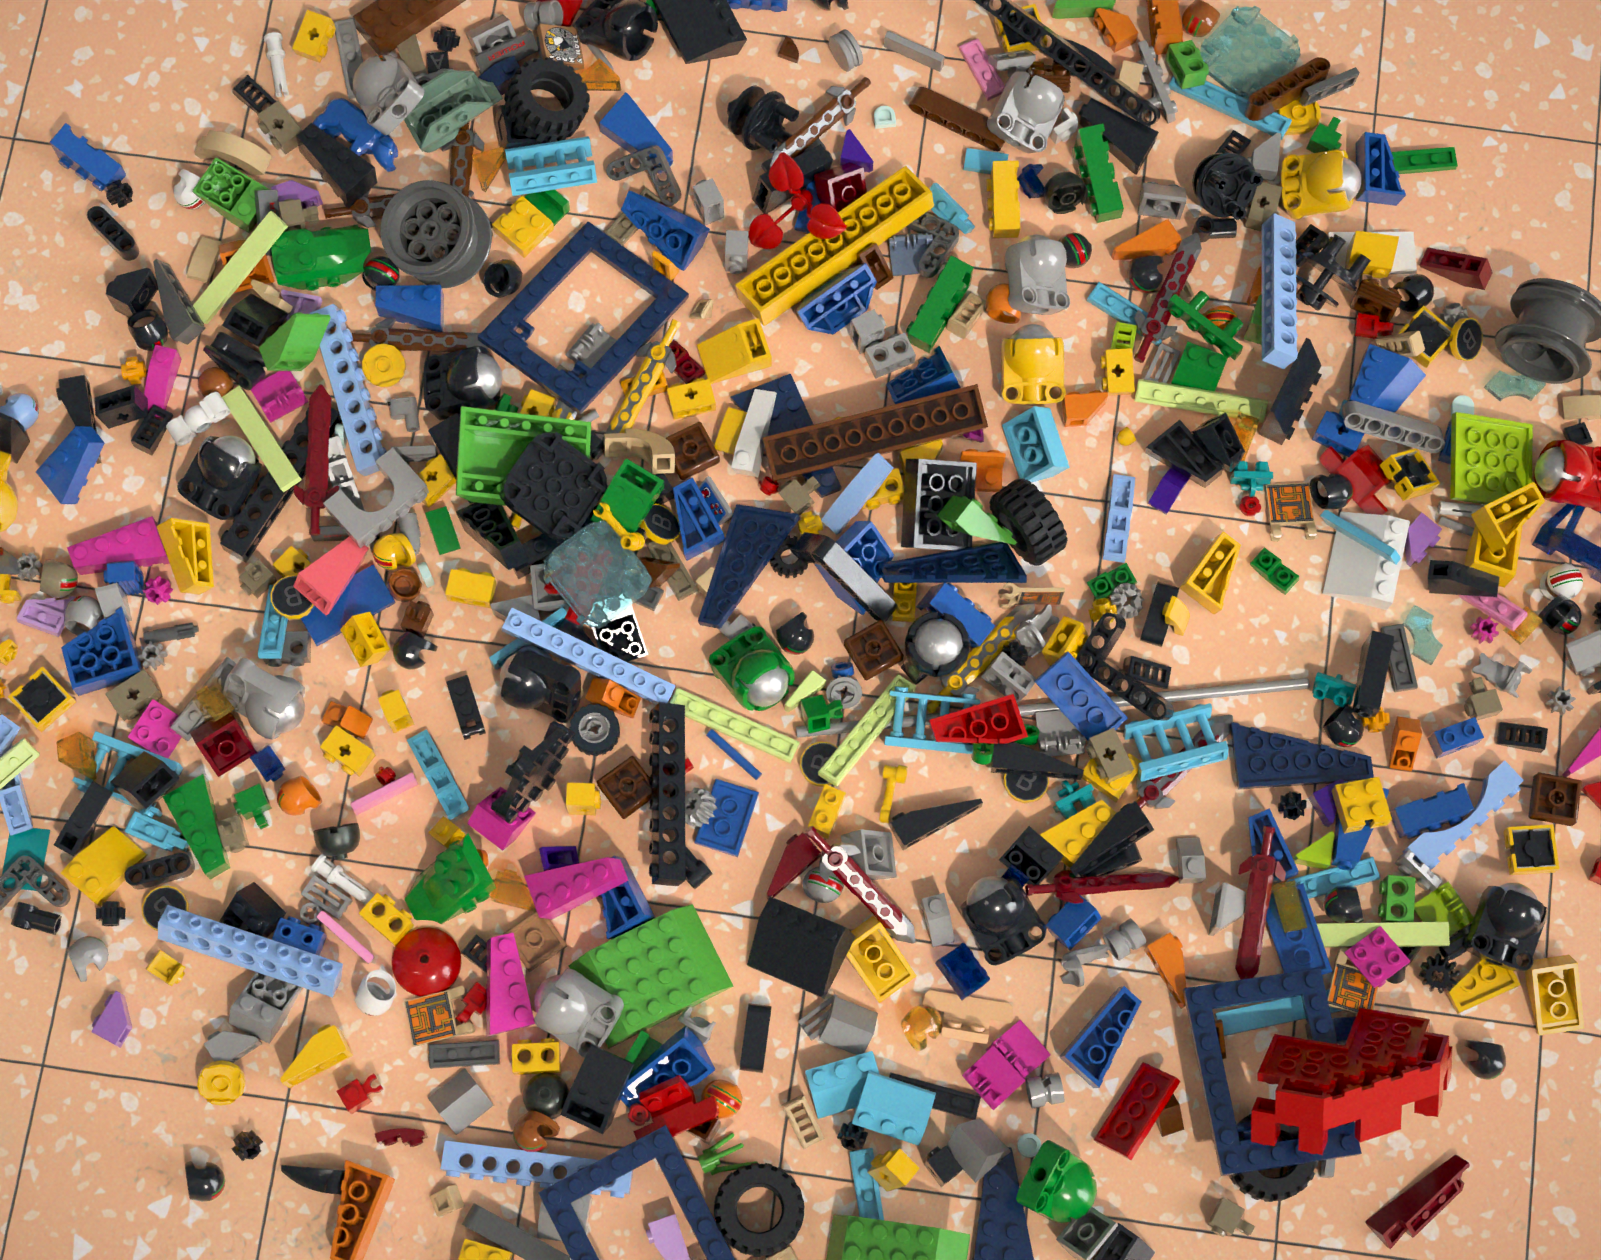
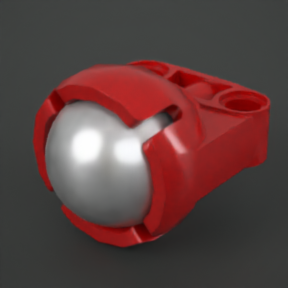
(1570, 474)

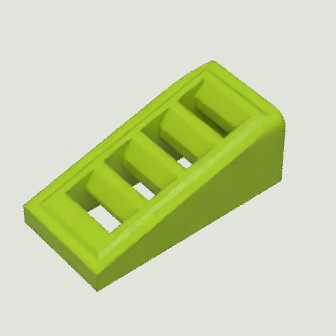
(1119, 332)

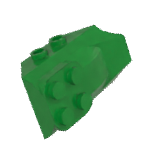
(320, 257)
(450, 884)

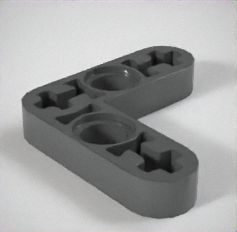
(648, 163)
(939, 240)
(31, 878)

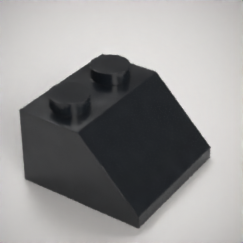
(132, 291)

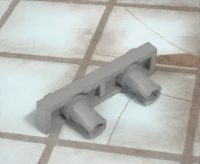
(1161, 89)

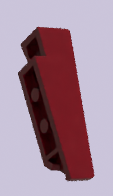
(1419, 1203)

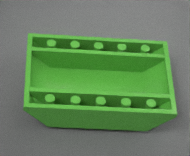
(494, 441)
(656, 971)
(887, 1240)

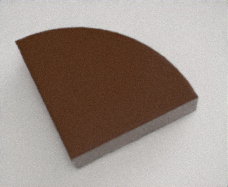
(789, 50)

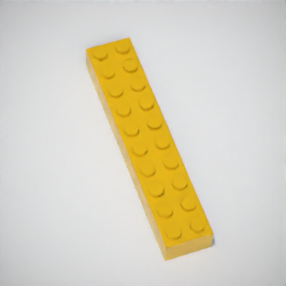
(816, 261)

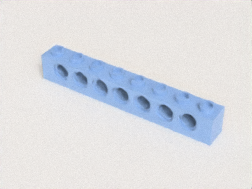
(1279, 291)
(360, 395)
(587, 657)
(250, 951)
(455, 1151)

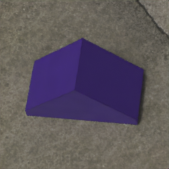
(855, 153)
(1168, 490)
(1324, 803)
(558, 856)

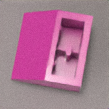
(495, 828)

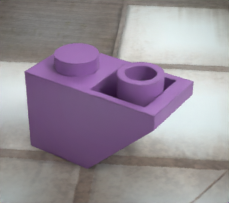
(294, 190)
(1420, 535)
(115, 1020)

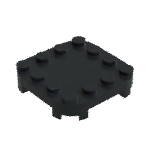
(553, 486)
(533, 772)

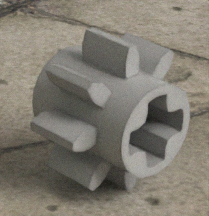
(1452, 313)
(31, 562)
(155, 650)
(1556, 705)

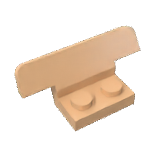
(968, 1017)

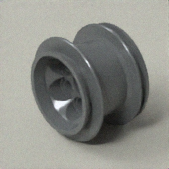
(423, 211)
(1550, 331)

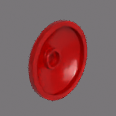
(428, 977)

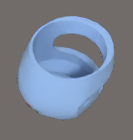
(21, 408)

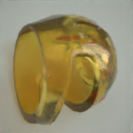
(922, 1021)

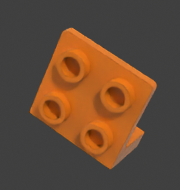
(988, 470)

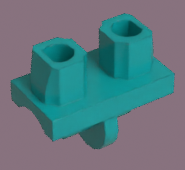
(1251, 480)
(1334, 689)
(1083, 795)

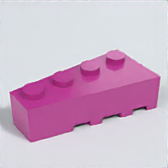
(132, 542)
(573, 885)
(506, 988)

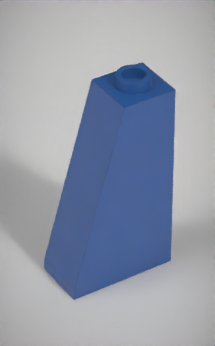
(632, 129)
(1349, 846)

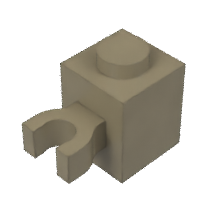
(294, 216)
(798, 496)
(256, 579)
(1482, 703)
(233, 834)
(1227, 1218)

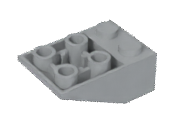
(263, 1006)

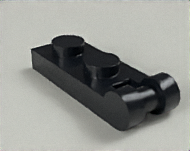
(465, 706)

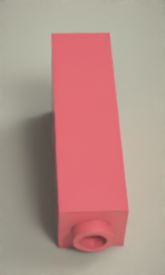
(330, 574)

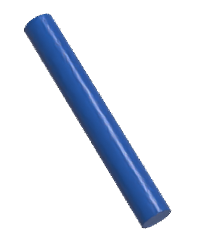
(731, 752)

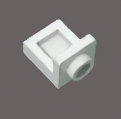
(1066, 129)

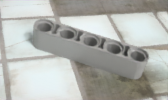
(1403, 431)

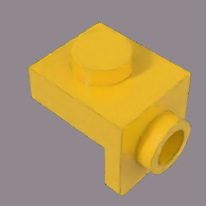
(6, 595)
(446, 832)
(166, 968)

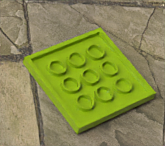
(1488, 457)

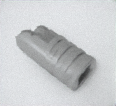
(409, 527)

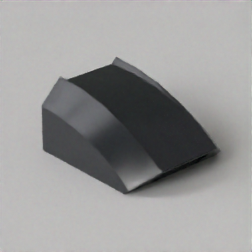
(508, 134)
(1220, 441)

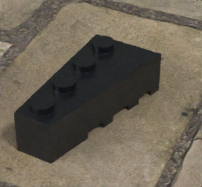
(339, 166)
(494, 532)

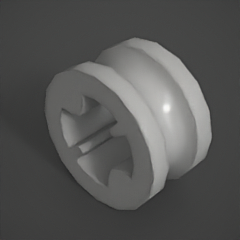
(304, 911)

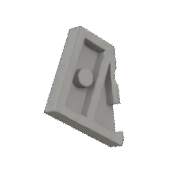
(1425, 877)

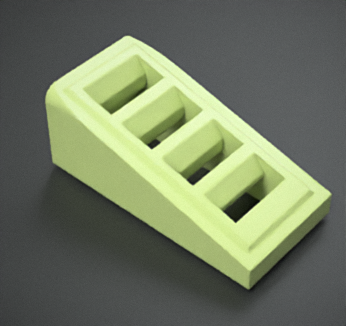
(808, 687)

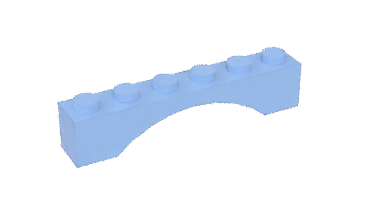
(1495, 788)

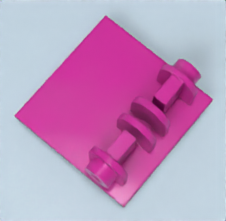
(279, 395)
(154, 730)
(1377, 957)
(1021, 1049)
(993, 1077)

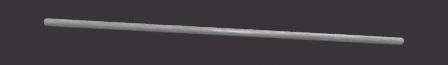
(1171, 696)

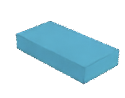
(982, 160)

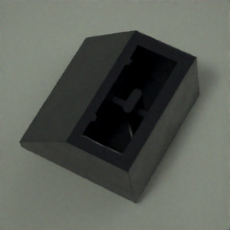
(254, 319)
(145, 781)
(1032, 856)
(253, 911)
(1124, 1246)

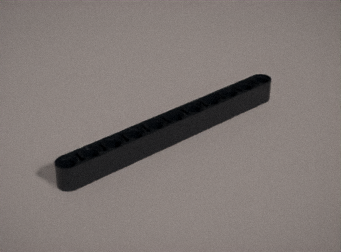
(1071, 62)

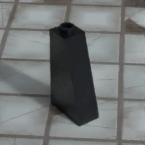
(1125, 136)
(811, 163)
(1372, 673)

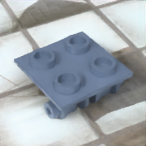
(907, 252)

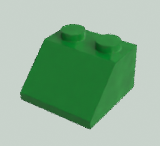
(1199, 368)

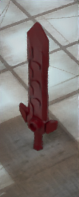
(317, 459)
(1070, 888)
(1257, 903)

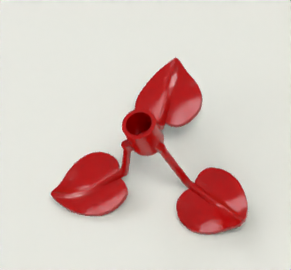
(823, 221)

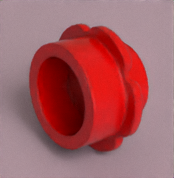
(768, 486)
(1250, 511)
(385, 775)
(638, 1120)

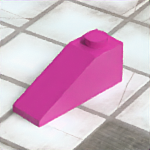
(161, 376)

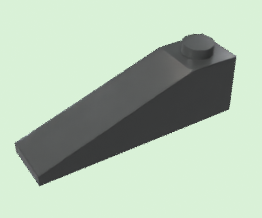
(177, 309)

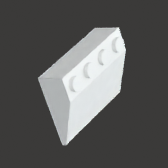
(1360, 573)

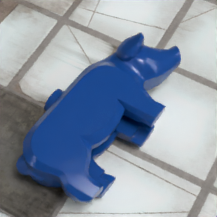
(347, 119)

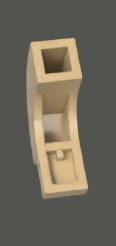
(235, 150)
(644, 445)

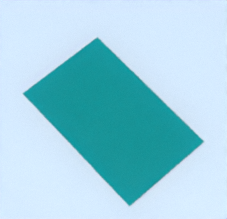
(27, 843)

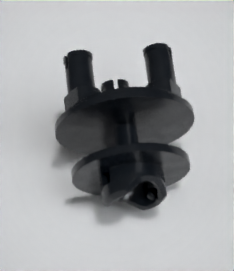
(760, 118)
(1225, 184)
(1326, 263)

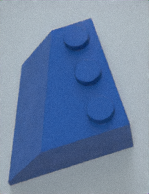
(927, 379)
(1385, 379)
(867, 549)
(102, 655)

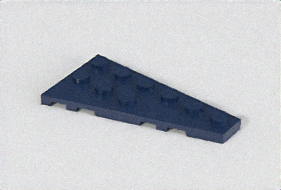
(787, 415)
(747, 549)
(969, 565)
(1283, 760)
(1002, 1220)

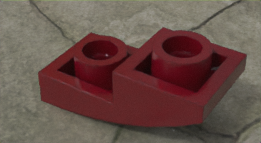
(686, 367)
(409, 1136)

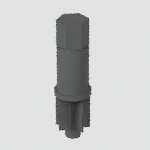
(171, 633)

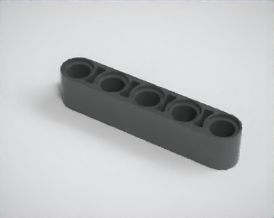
(510, 1236)

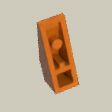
(1156, 241)
(1169, 963)

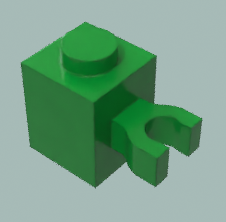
(1325, 137)
(818, 714)
(253, 803)

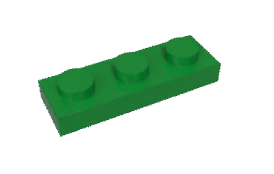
(1425, 160)

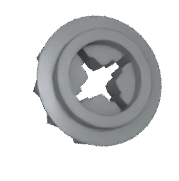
(1119, 598)
(851, 697)

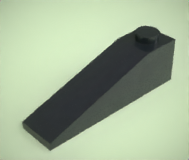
(77, 399)
(1022, 760)
(922, 823)
(1121, 832)

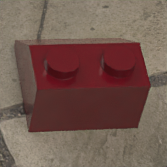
(841, 185)
(223, 743)

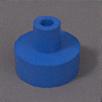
(842, 669)

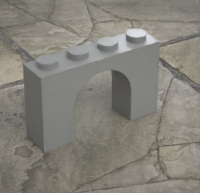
(365, 525)

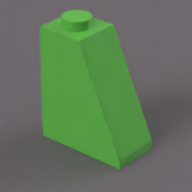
(1080, 8)

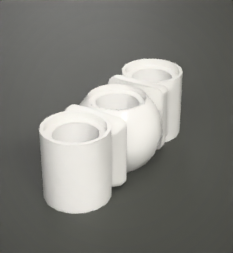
(198, 419)

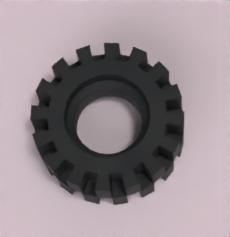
(787, 569)

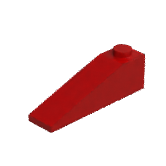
(988, 722)

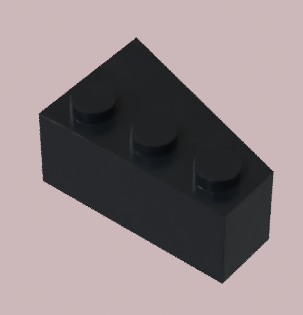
(1182, 452)

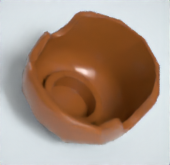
(214, 380)
(404, 585)

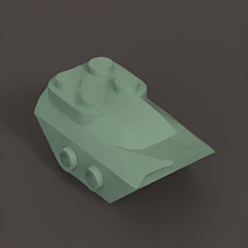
(448, 105)

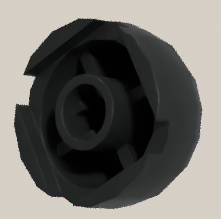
(1065, 192)
(337, 840)
(545, 1094)

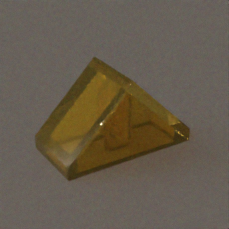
(601, 77)
(487, 165)

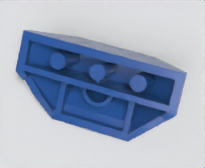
(838, 300)

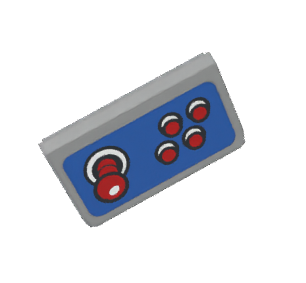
(715, 501)

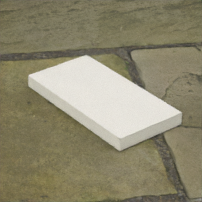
(1405, 254)

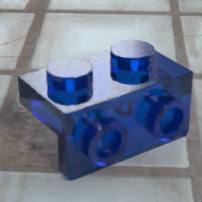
(963, 971)

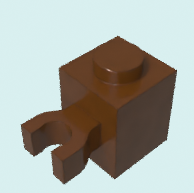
(417, 618)

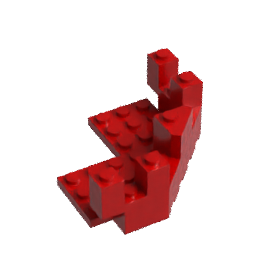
(1367, 1081)

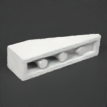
(756, 425)

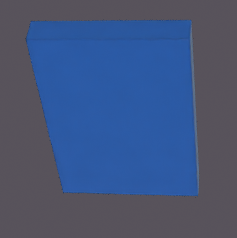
(731, 819)

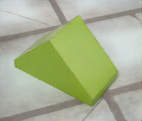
(1317, 854)

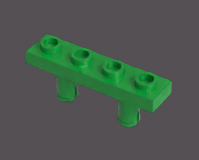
(1211, 333)

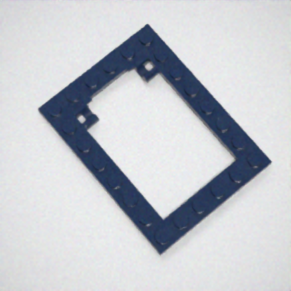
(567, 386)
(657, 1146)
(1245, 1156)

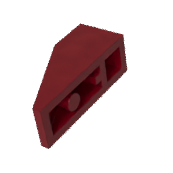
(1458, 267)
(797, 857)

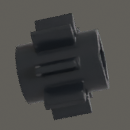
(446, 38)
(119, 193)
(1016, 652)
(1292, 805)
(110, 913)
(852, 1136)
(247, 1145)

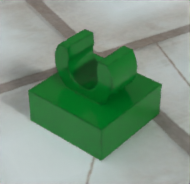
(503, 404)

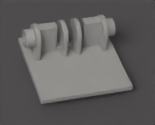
(591, 345)
(1058, 735)

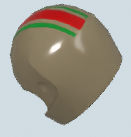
(58, 579)

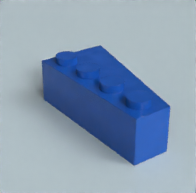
(1098, 1041)

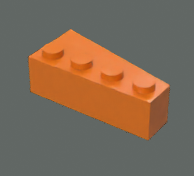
(1164, 24)
(359, 1210)

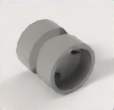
(544, 12)
(1126, 938)
(1045, 1090)

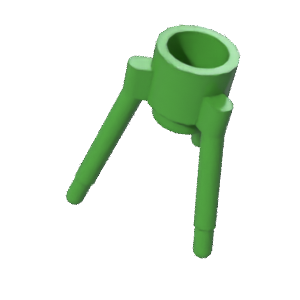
(710, 1160)

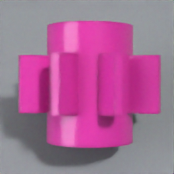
(158, 590)
(1484, 635)

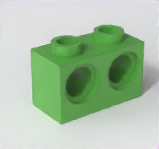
(1187, 64)
(1403, 901)

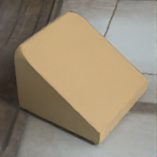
(704, 580)
(447, 1200)

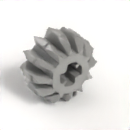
(699, 807)

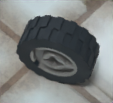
(599, 717)

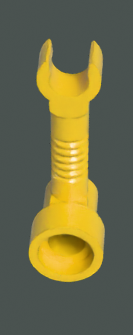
(636, 538)
(893, 775)

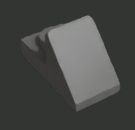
(1012, 61)

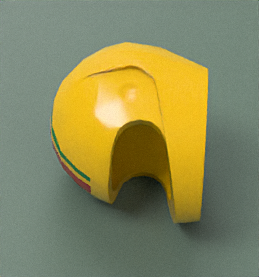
(389, 552)

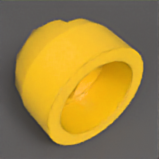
(1126, 437)

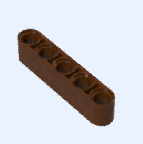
(1286, 89)
(955, 117)

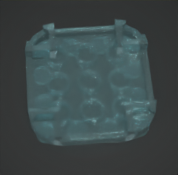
(1249, 52)
(596, 574)

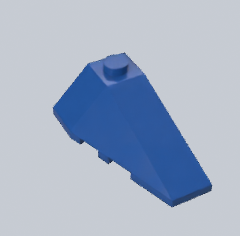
(671, 231)
(679, 1055)

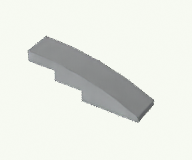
(340, 471)

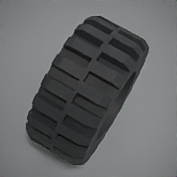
(556, 79)
(1031, 520)
(735, 1186)
(1280, 1187)

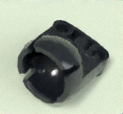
(618, 27)

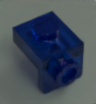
(1030, 182)
(268, 764)

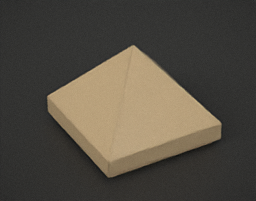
(702, 309)

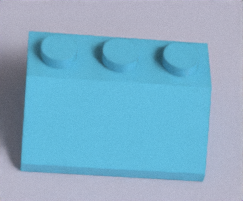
(1035, 444)
(839, 1084)
(893, 1108)

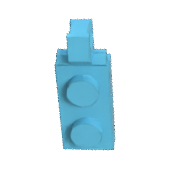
(949, 210)
(155, 833)

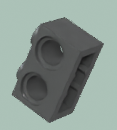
(293, 639)

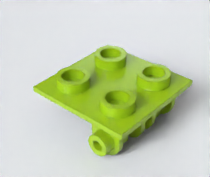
(1444, 906)

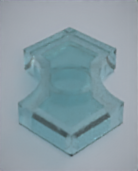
(1506, 385)
(1420, 626)

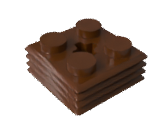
(1054, 73)
(1376, 300)
(698, 440)
(878, 637)
(613, 785)
(1565, 790)

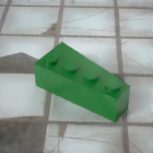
(1097, 173)
(940, 304)
(197, 818)

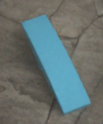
(438, 774)

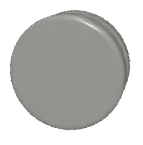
(845, 50)

